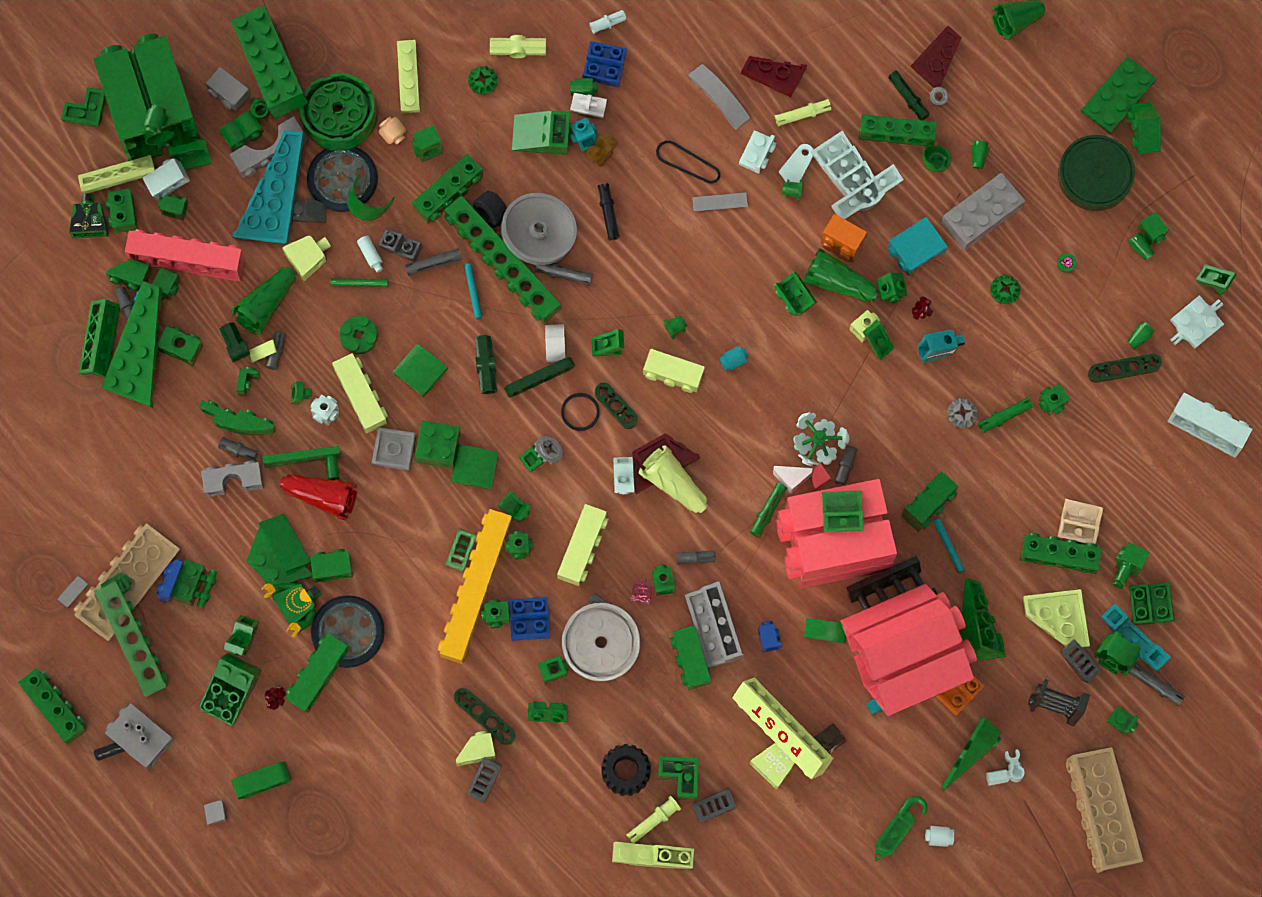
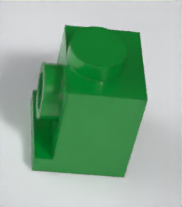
(173, 206)
(666, 586)
(546, 666)

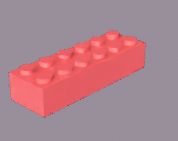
(185, 255)

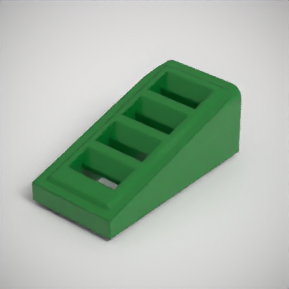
(461, 532)

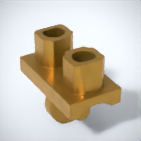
(601, 149)

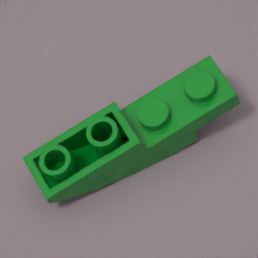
(244, 423)

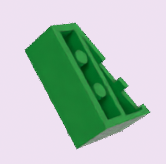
(930, 502)

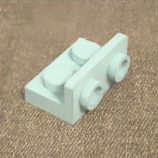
(756, 152)

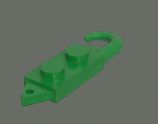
(898, 828)

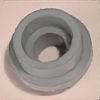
(943, 100)

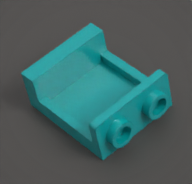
(916, 246)

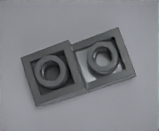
(400, 245)

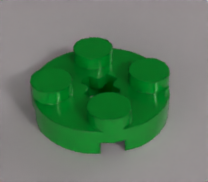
(360, 324)

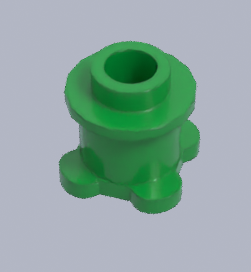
(792, 189)
(675, 325)

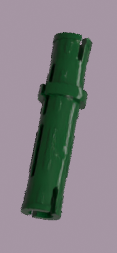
(912, 100)

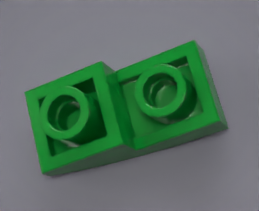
(824, 630)

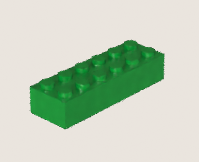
(269, 61)

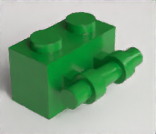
(189, 584)

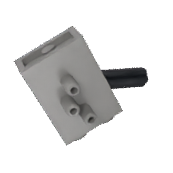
(136, 736)

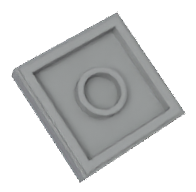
(393, 449)

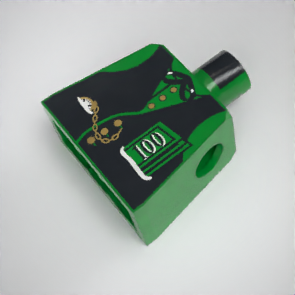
(87, 219)

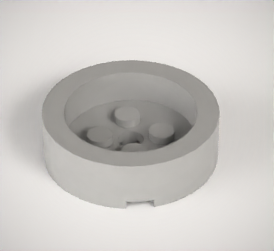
(621, 636)

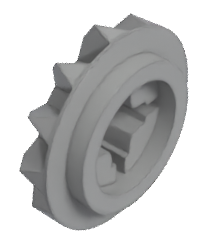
(957, 420)
(555, 449)

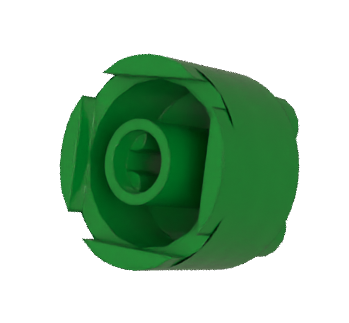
(1117, 653)

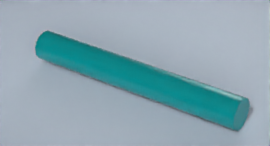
(473, 291)
(949, 546)

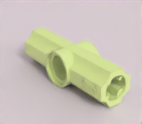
(517, 46)

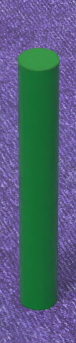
(359, 282)

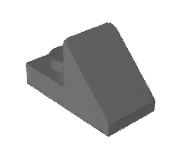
(309, 211)

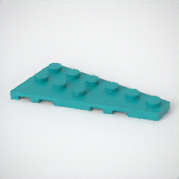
(273, 200)

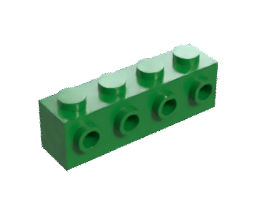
(448, 188)
(1060, 554)
(317, 673)
(52, 706)

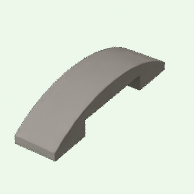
(720, 95)

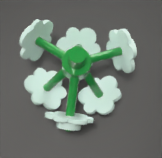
(822, 432)

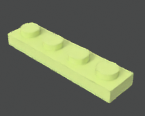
(408, 76)

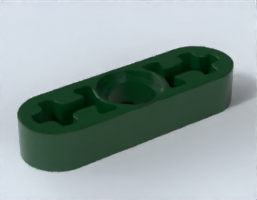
(602, 399)

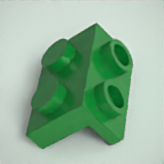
(191, 154)
(795, 294)

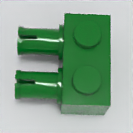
(1129, 562)

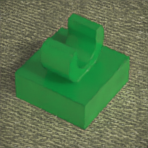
(299, 393)

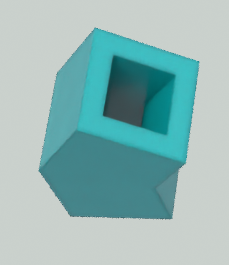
(873, 707)

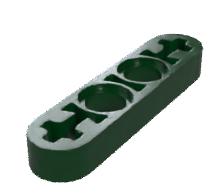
(1123, 364)
(539, 377)
(482, 718)

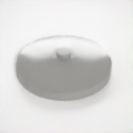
(539, 228)

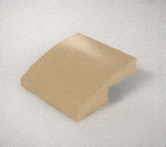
(1080, 521)

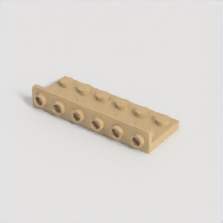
(143, 563)
(1104, 809)

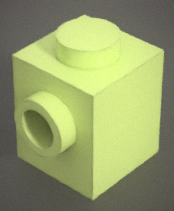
(862, 323)

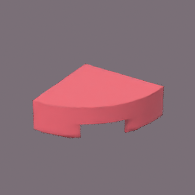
(819, 476)

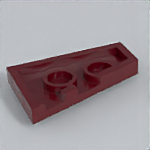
(937, 57)
(778, 76)

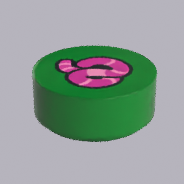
(1066, 263)

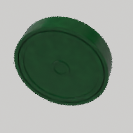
(1096, 172)

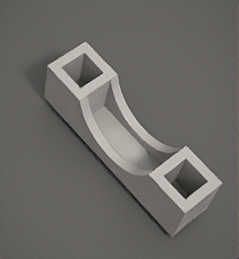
(249, 160)

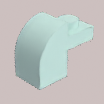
(623, 475)

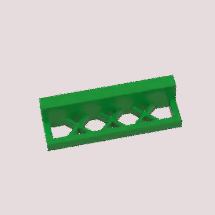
(101, 338)

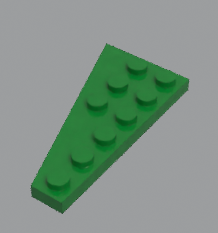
(136, 354)

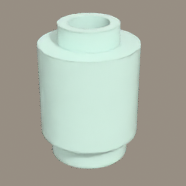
(939, 836)

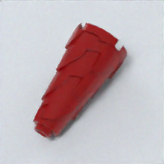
(327, 495)

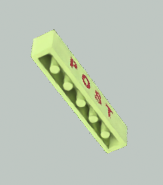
(782, 728)

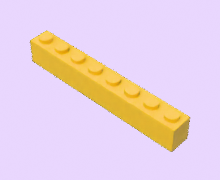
(475, 587)

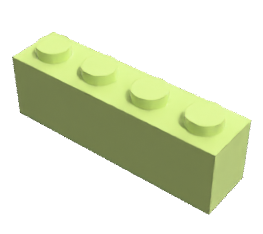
(359, 393)
(582, 544)

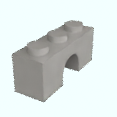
(216, 478)

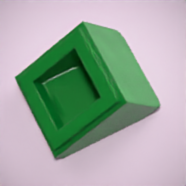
(531, 460)

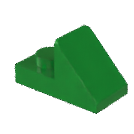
(1216, 278)
(608, 343)

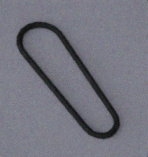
(681, 169)

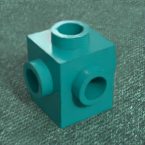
(583, 134)

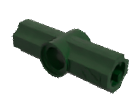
(485, 364)

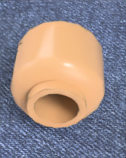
(392, 130)

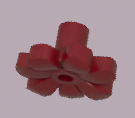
(922, 308)
(274, 697)

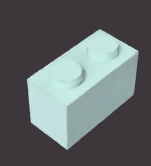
(166, 178)

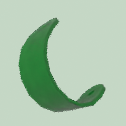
(361, 210)

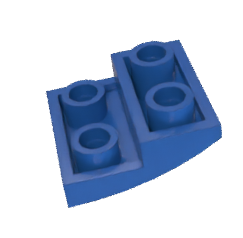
(604, 63)
(171, 577)
(529, 619)

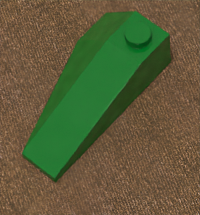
(980, 743)

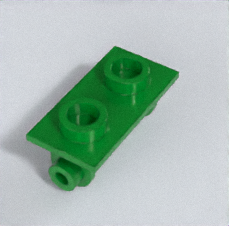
(538, 712)

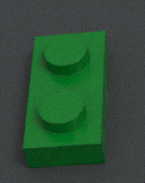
(878, 339)

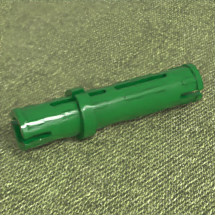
(999, 418)
(758, 528)

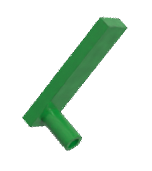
(329, 454)

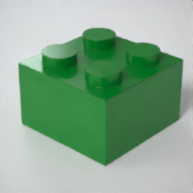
(437, 444)

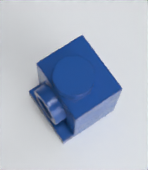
(769, 636)

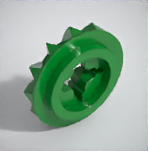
(477, 86)
(1004, 297)

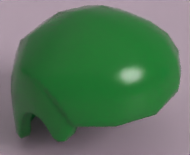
(936, 158)

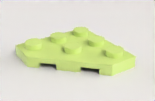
(1059, 615)

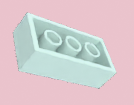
(1210, 425)

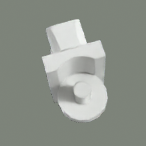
(588, 105)

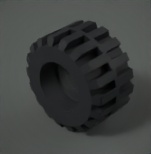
(625, 753)

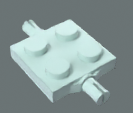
(1196, 322)

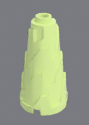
(669, 476)

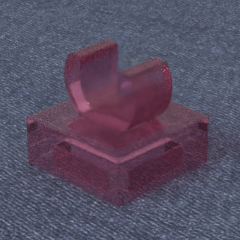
(642, 592)

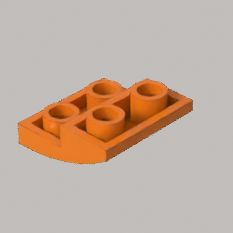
(960, 696)

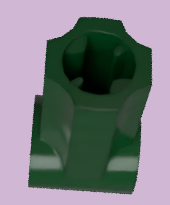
(235, 345)

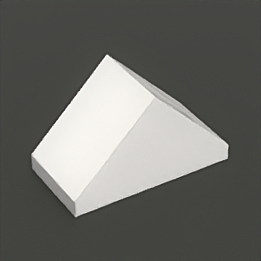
(555, 342)
(792, 476)

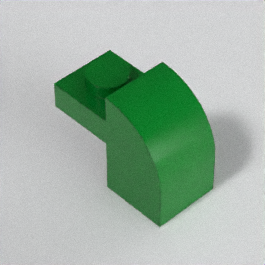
(242, 636)

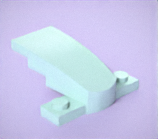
(853, 176)

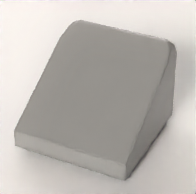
(215, 812)

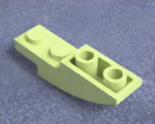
(653, 856)

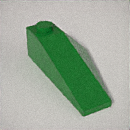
(979, 623)

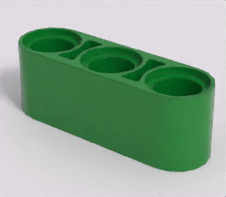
(261, 780)

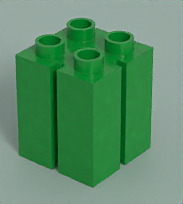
(134, 84)

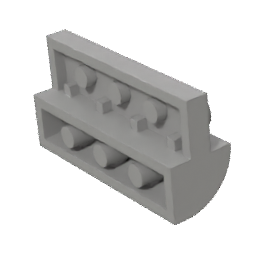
(714, 625)

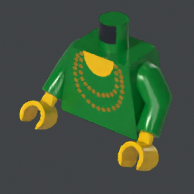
(294, 604)

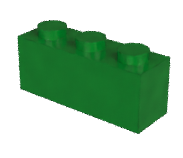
(690, 658)

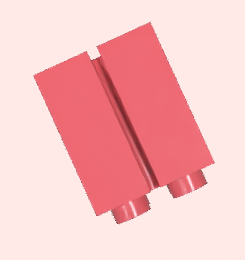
(835, 556)
(909, 648)

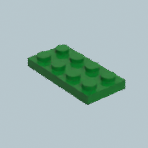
(1114, 97)

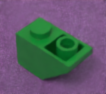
(129, 273)

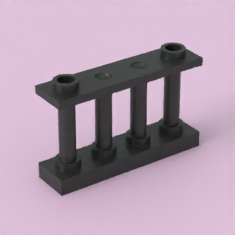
(884, 579)
(1071, 707)

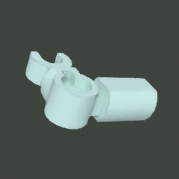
(1014, 774)

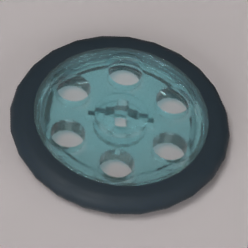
(316, 172)
(362, 608)

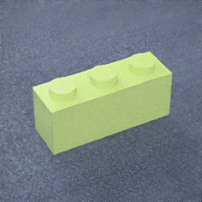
(673, 371)

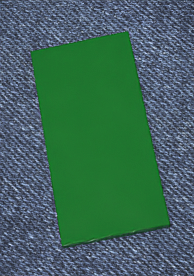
(284, 542)

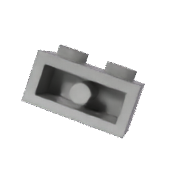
(227, 89)

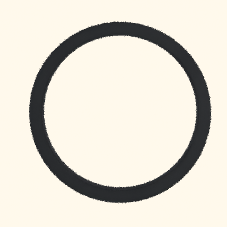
(580, 428)

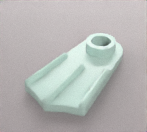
(796, 164)

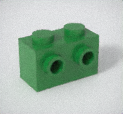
(122, 211)

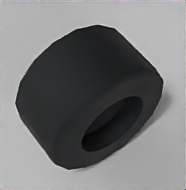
(490, 208)

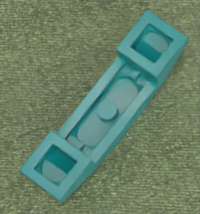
(1149, 653)

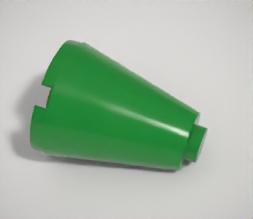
(1016, 16)

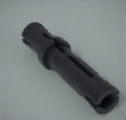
(608, 211)

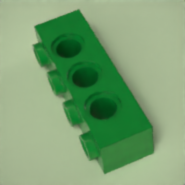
(897, 130)

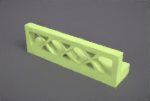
(116, 174)

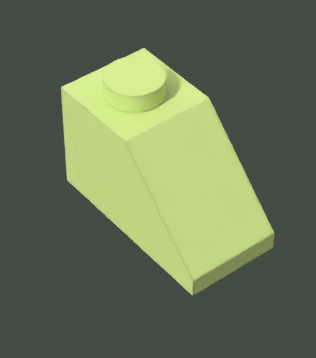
(476, 749)

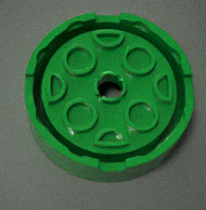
(343, 128)

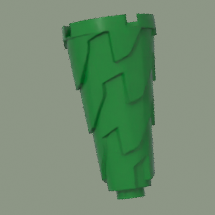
(837, 277)
(261, 304)

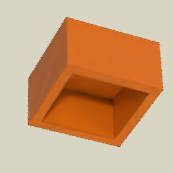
(843, 238)

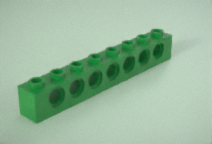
(461, 208)

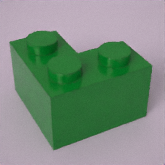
(1146, 127)
(683, 770)

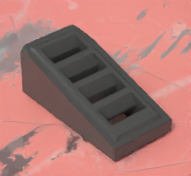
(1089, 670)
(478, 790)
(726, 794)

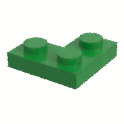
(88, 113)

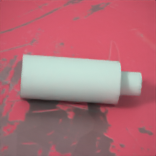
(370, 253)

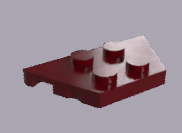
(640, 455)

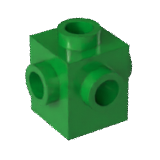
(892, 287)
(1053, 400)
(522, 551)
(498, 620)

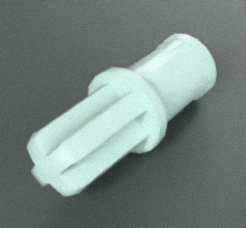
(607, 21)

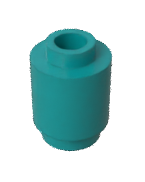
(733, 358)

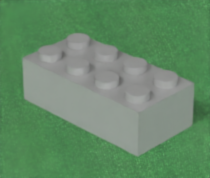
(982, 211)

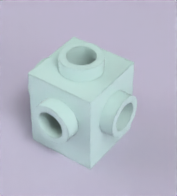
(324, 416)

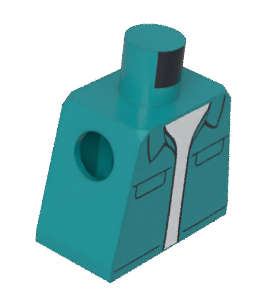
(939, 345)

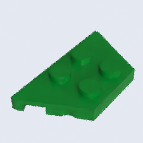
(267, 565)

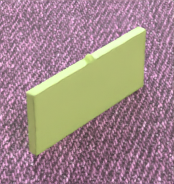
(262, 351)

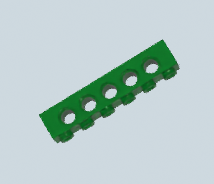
(148, 685)

